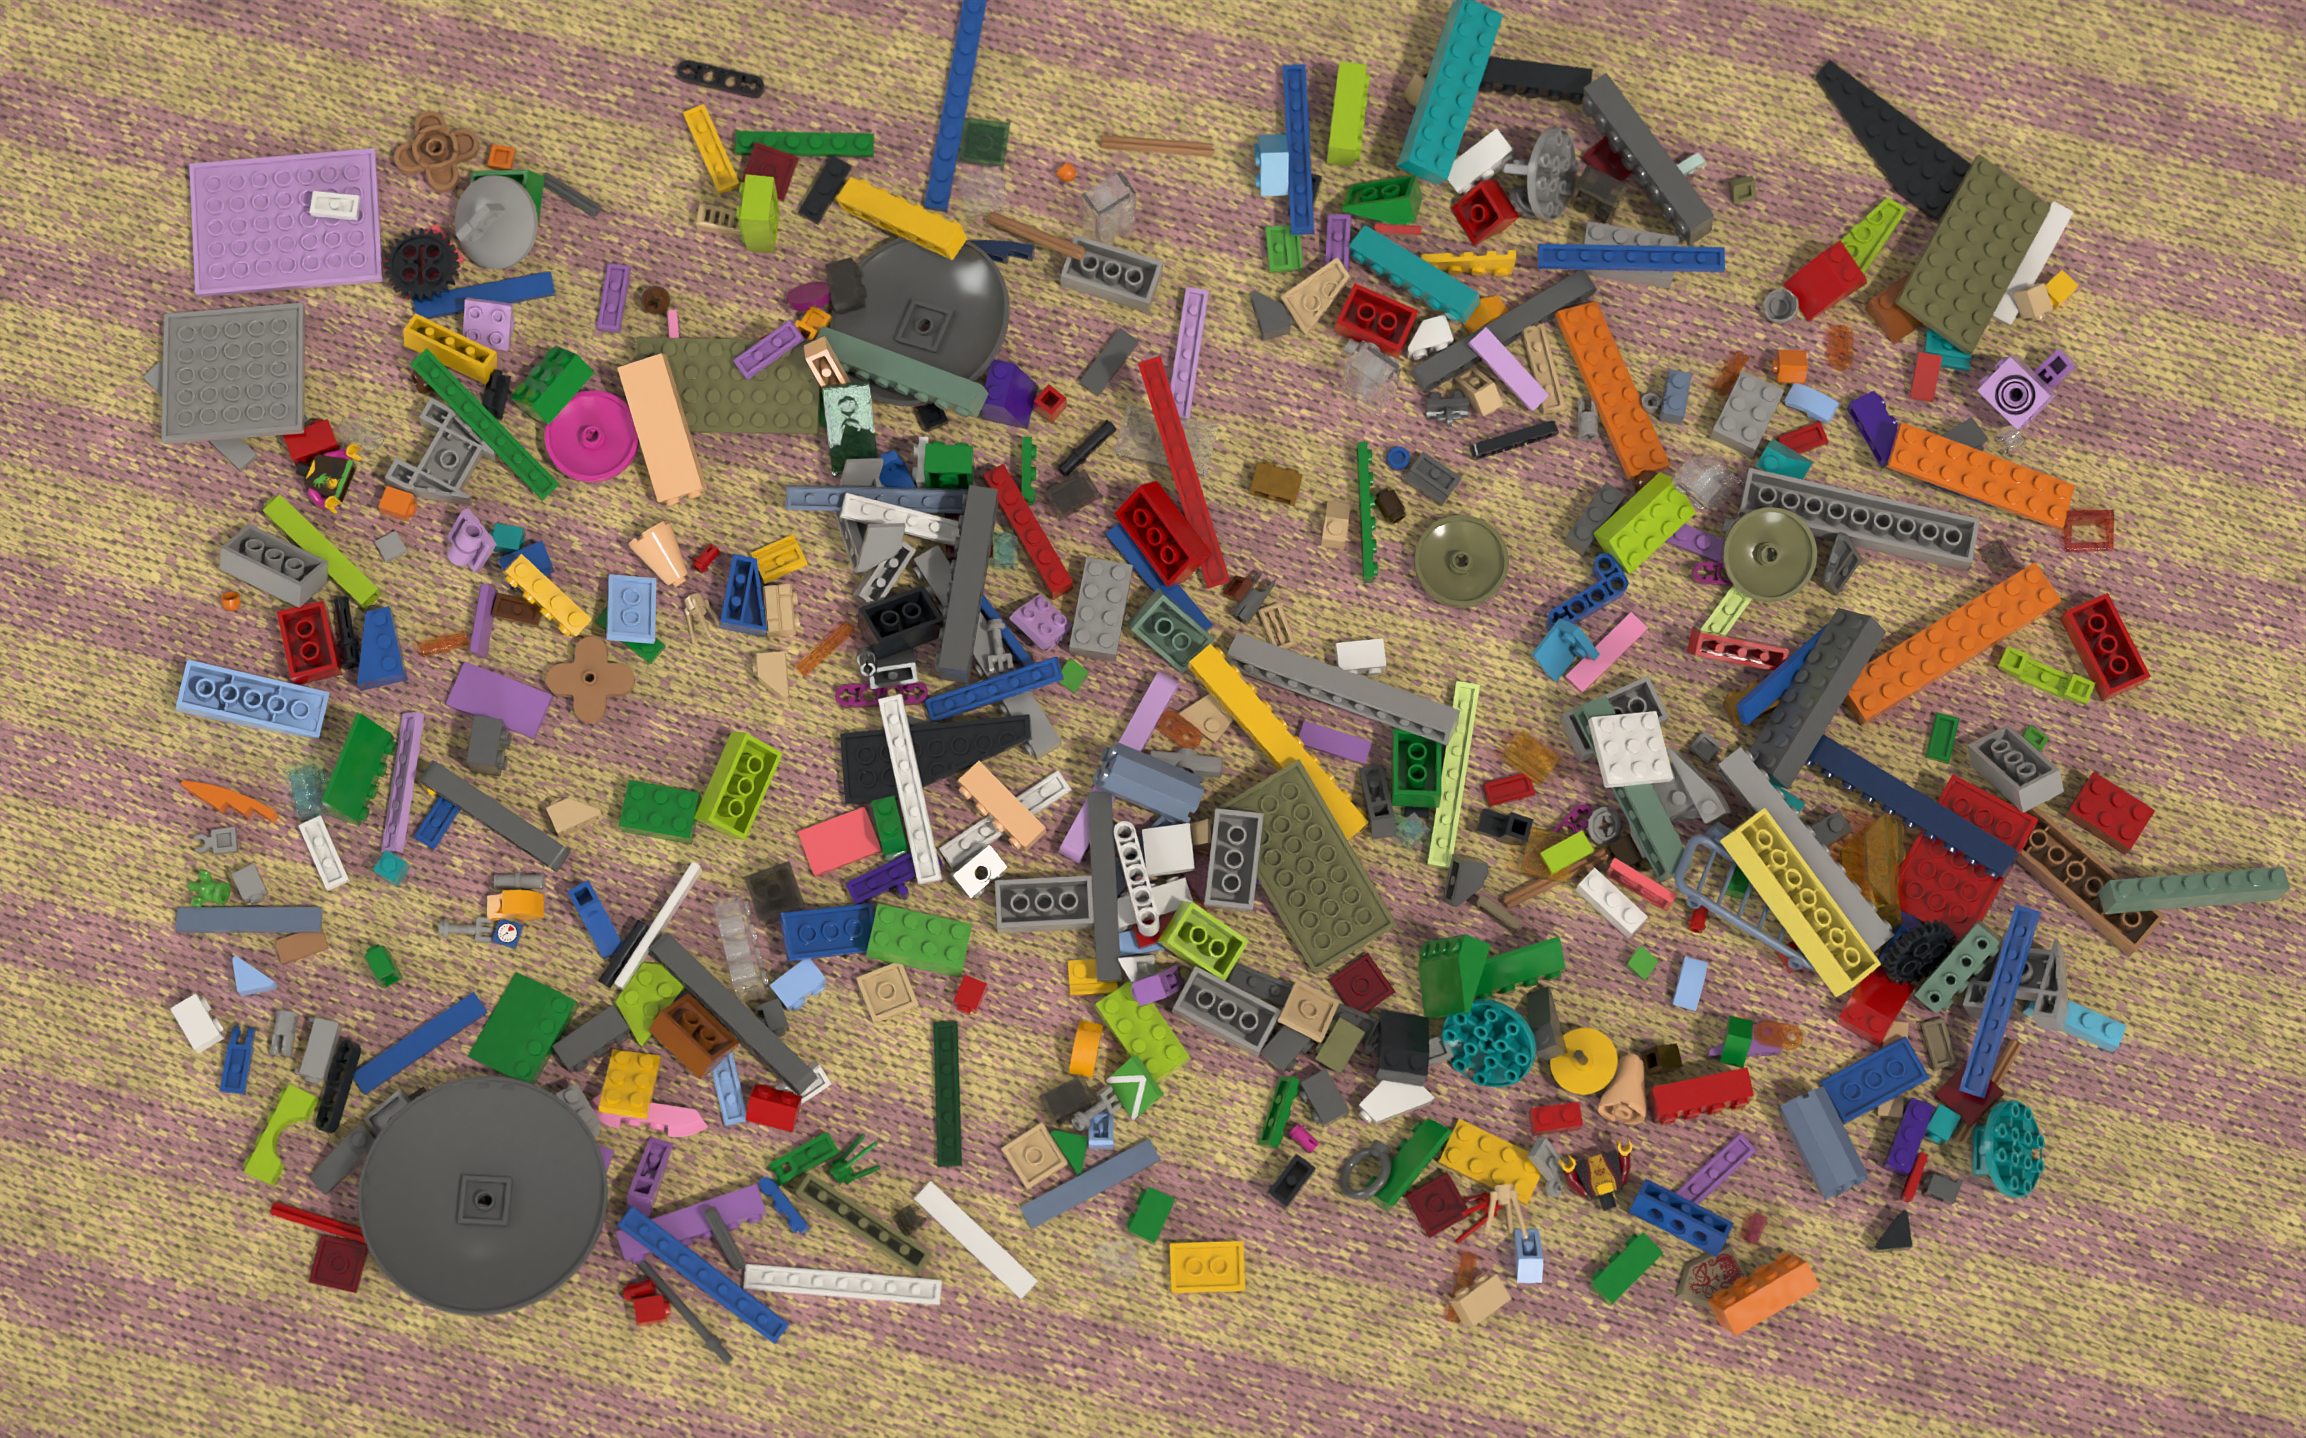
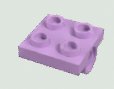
(488, 323)
(469, 542)
(1042, 622)

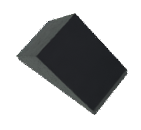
(1896, 1237)

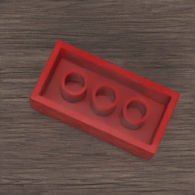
(1162, 533)
(2105, 647)
(1700, 1095)

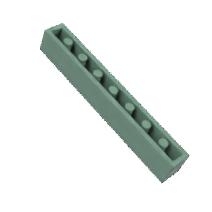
(906, 374)
(1641, 807)
(2193, 890)

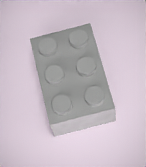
(1746, 414)

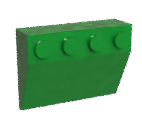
(358, 771)
(1451, 974)
(524, 1029)

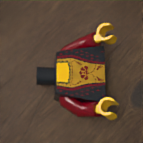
(1599, 1175)

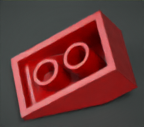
(1826, 281)
(1874, 1006)

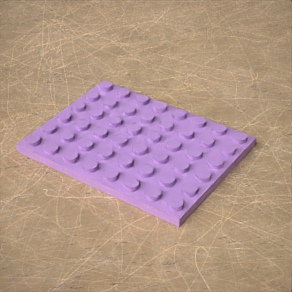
(258, 229)

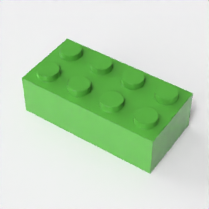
(919, 940)

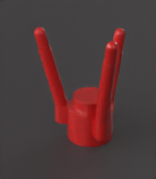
(1482, 1205)

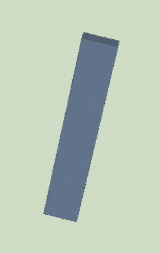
(249, 920)
(1090, 1184)

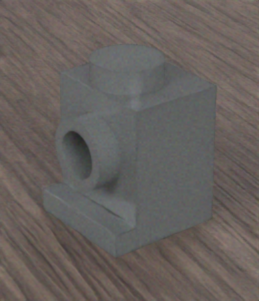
(774, 1017)
(1941, 1188)

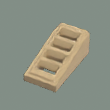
(717, 228)

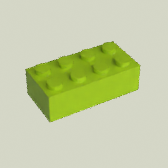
(1348, 114)
(759, 213)
(1644, 522)
(738, 785)
(1142, 1032)

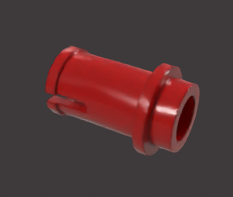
(705, 558)
(1698, 919)
(639, 1289)

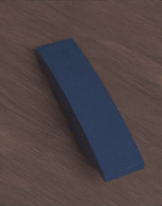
(1002, 250)

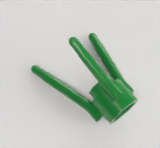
(842, 1168)

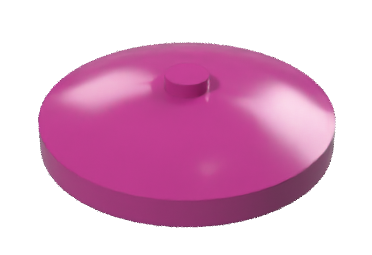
(592, 437)

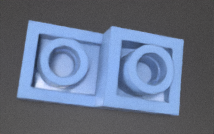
(1811, 401)
(1690, 983)

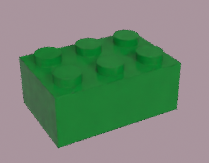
(552, 384)
(949, 465)
(1415, 770)
(660, 812)

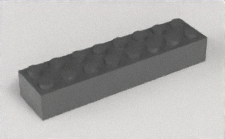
(1647, 160)
(968, 584)
(1815, 695)

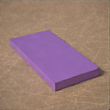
(495, 696)

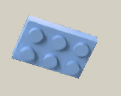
(631, 609)

